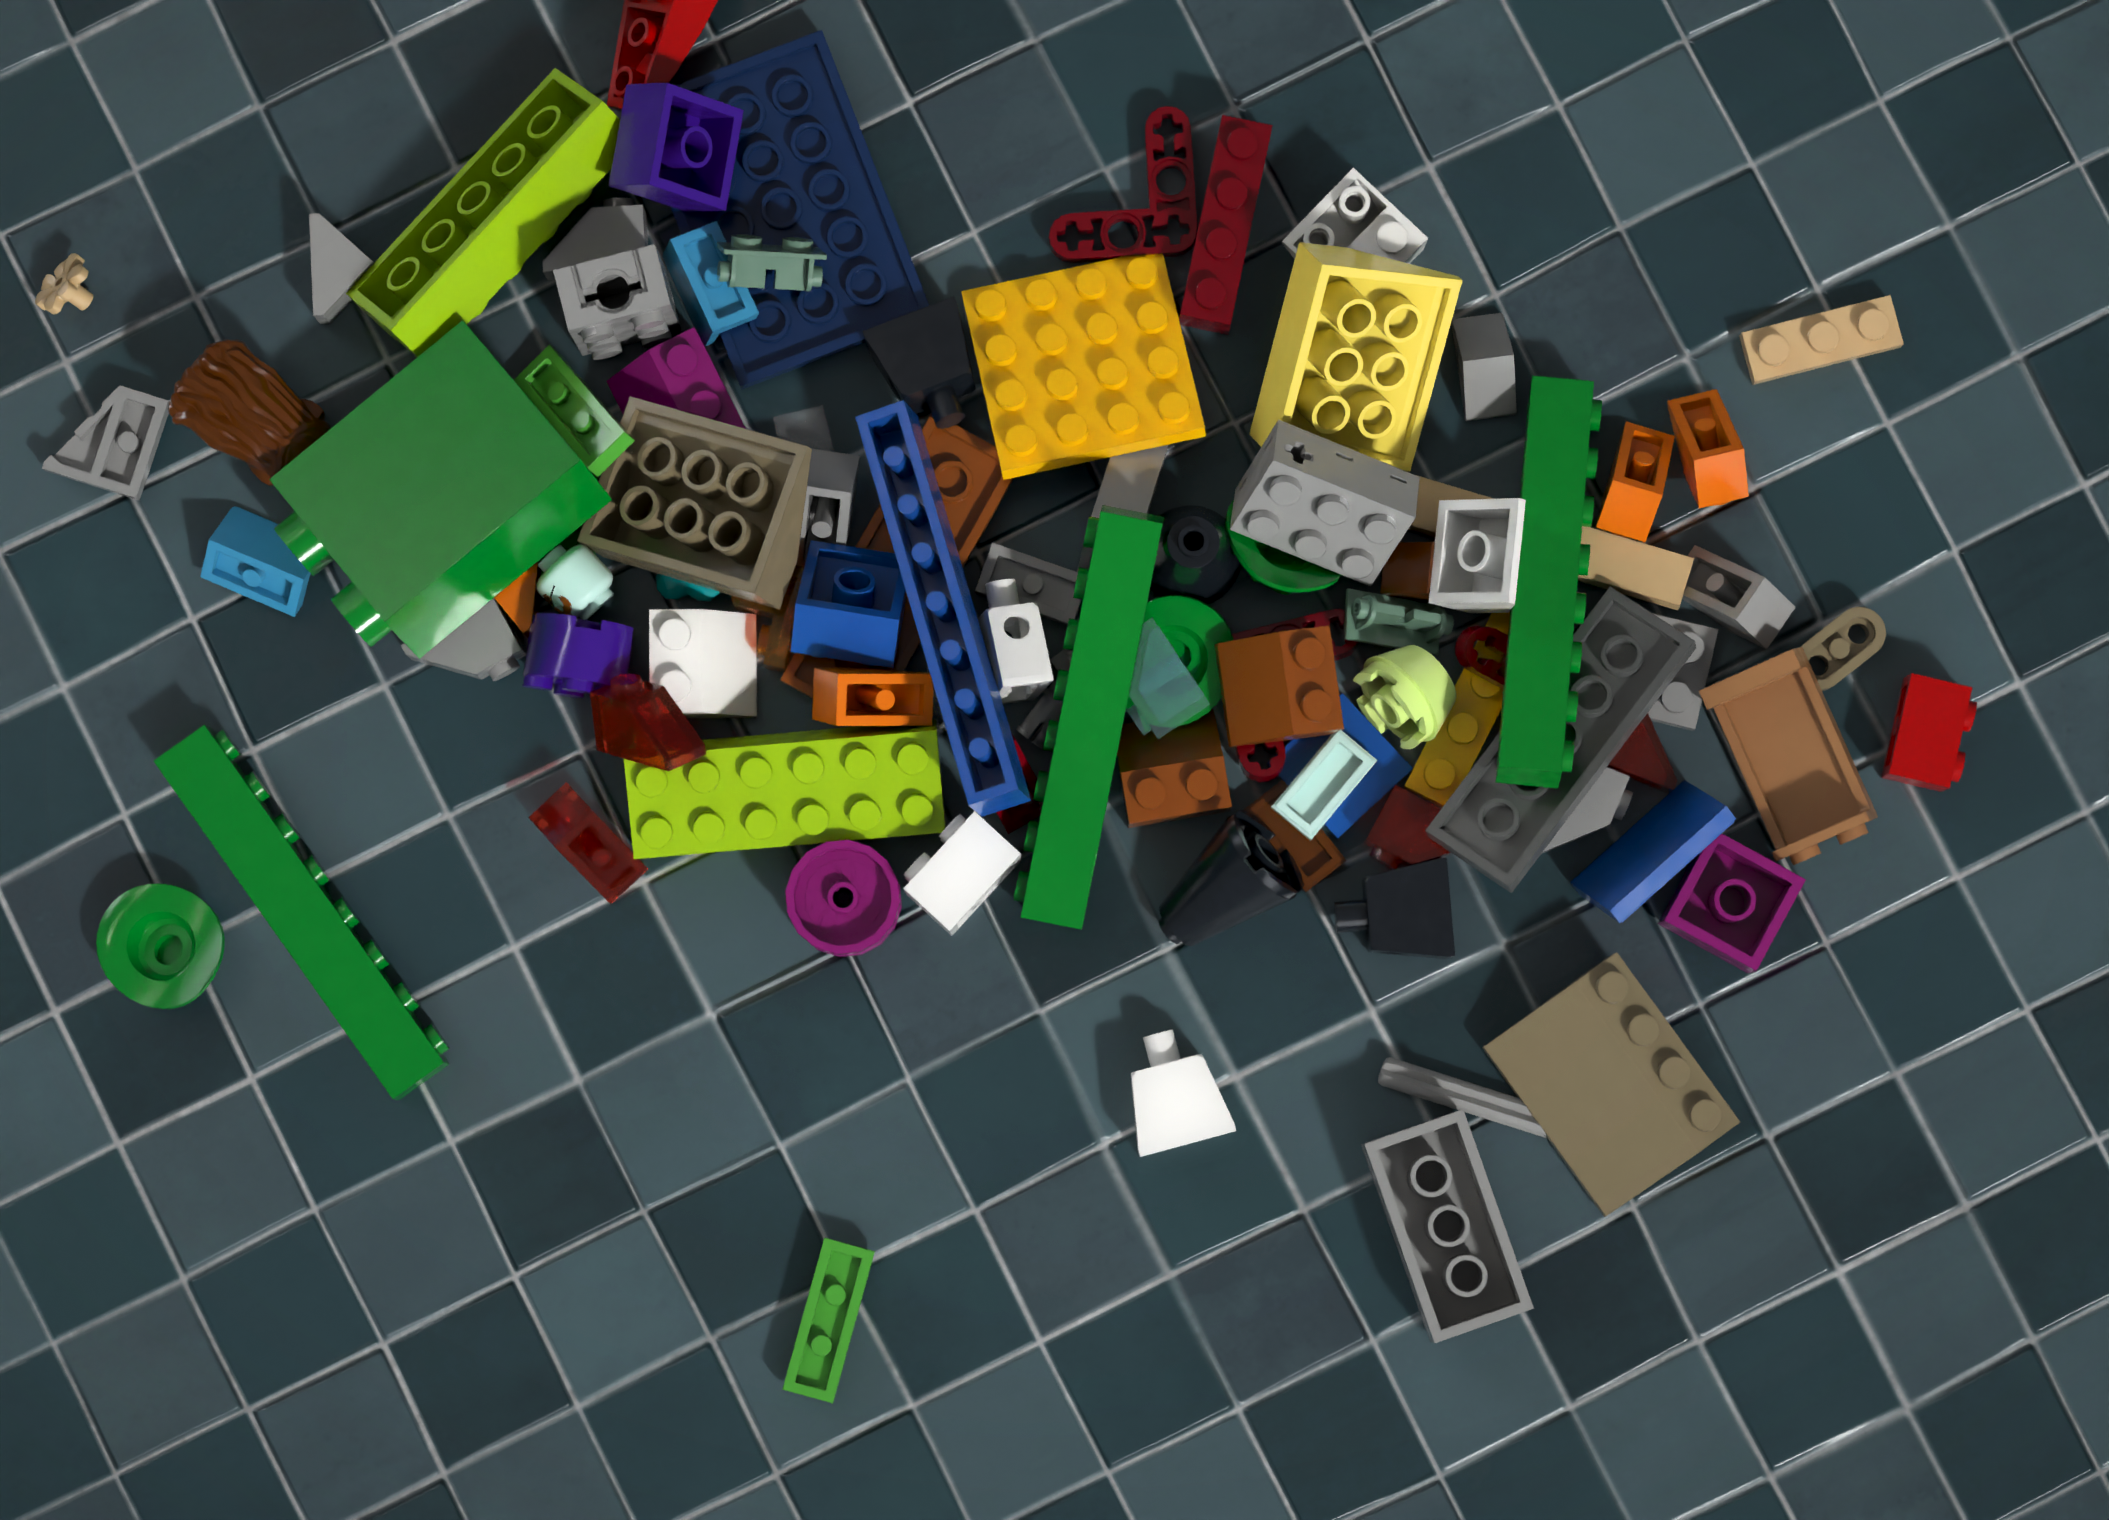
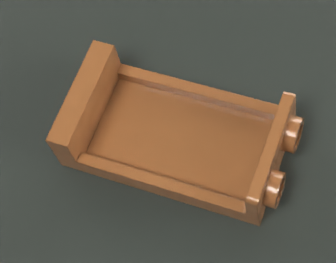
(1791, 755)

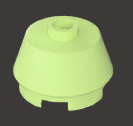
(1406, 694)

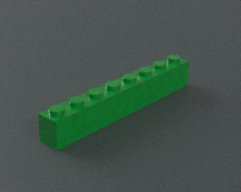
(1547, 599)
(1091, 716)
(302, 912)

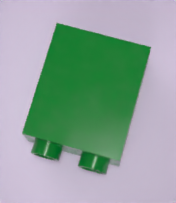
(434, 494)

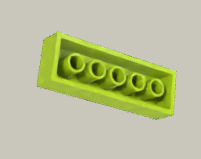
(491, 215)
(789, 791)

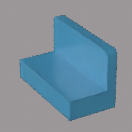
(693, 268)
(255, 562)

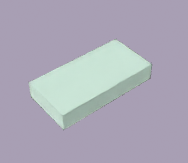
(1323, 784)

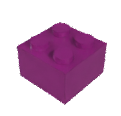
(1732, 902)

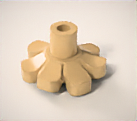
(65, 286)

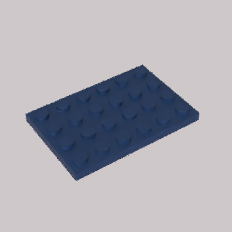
(808, 177)

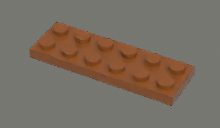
(971, 493)

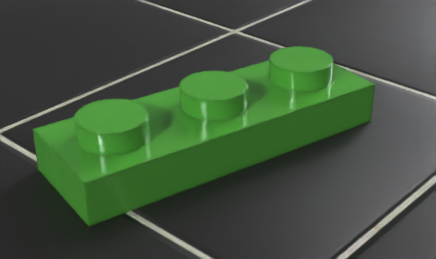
(574, 410)
(828, 1320)

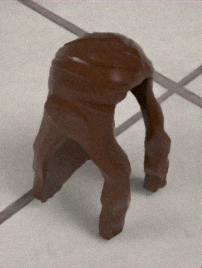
(245, 409)

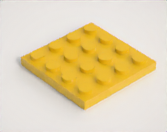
(1083, 364)

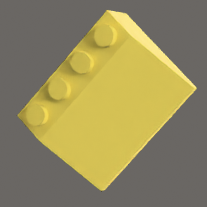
(1357, 351)

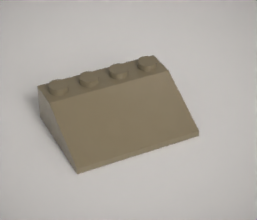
(703, 503)
(1611, 1084)

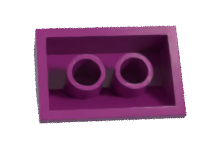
(677, 377)

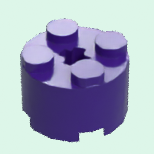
(575, 654)

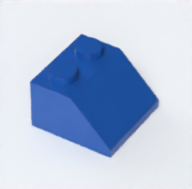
(849, 605)

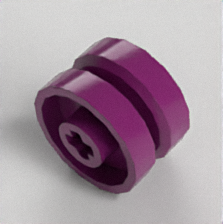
(821, 876)

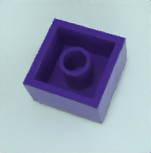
(676, 147)

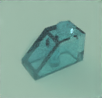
(1162, 685)

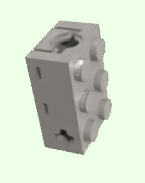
(617, 302)
(1324, 503)

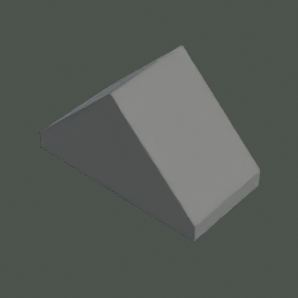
(334, 268)
(1485, 366)

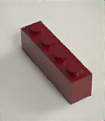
(1225, 224)

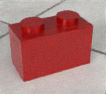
(1929, 733)

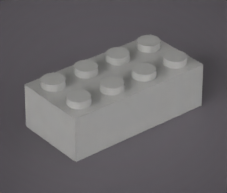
(1447, 1226)

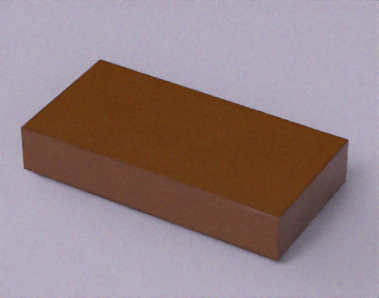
(1314, 857)

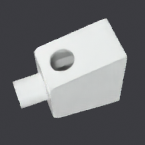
(1019, 662)
(1175, 1099)

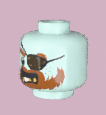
(574, 581)

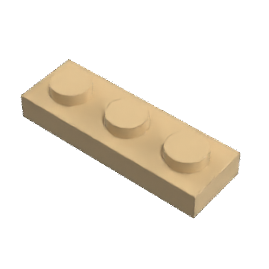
(1821, 339)

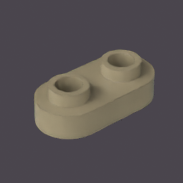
(1838, 651)

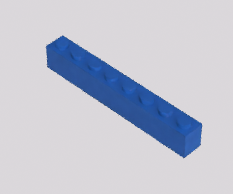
(943, 609)

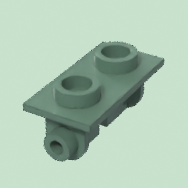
(790, 261)
(1394, 621)

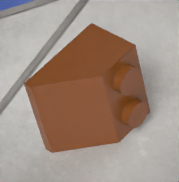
(1279, 686)
(1173, 775)

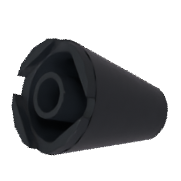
(1199, 573)
(1230, 882)

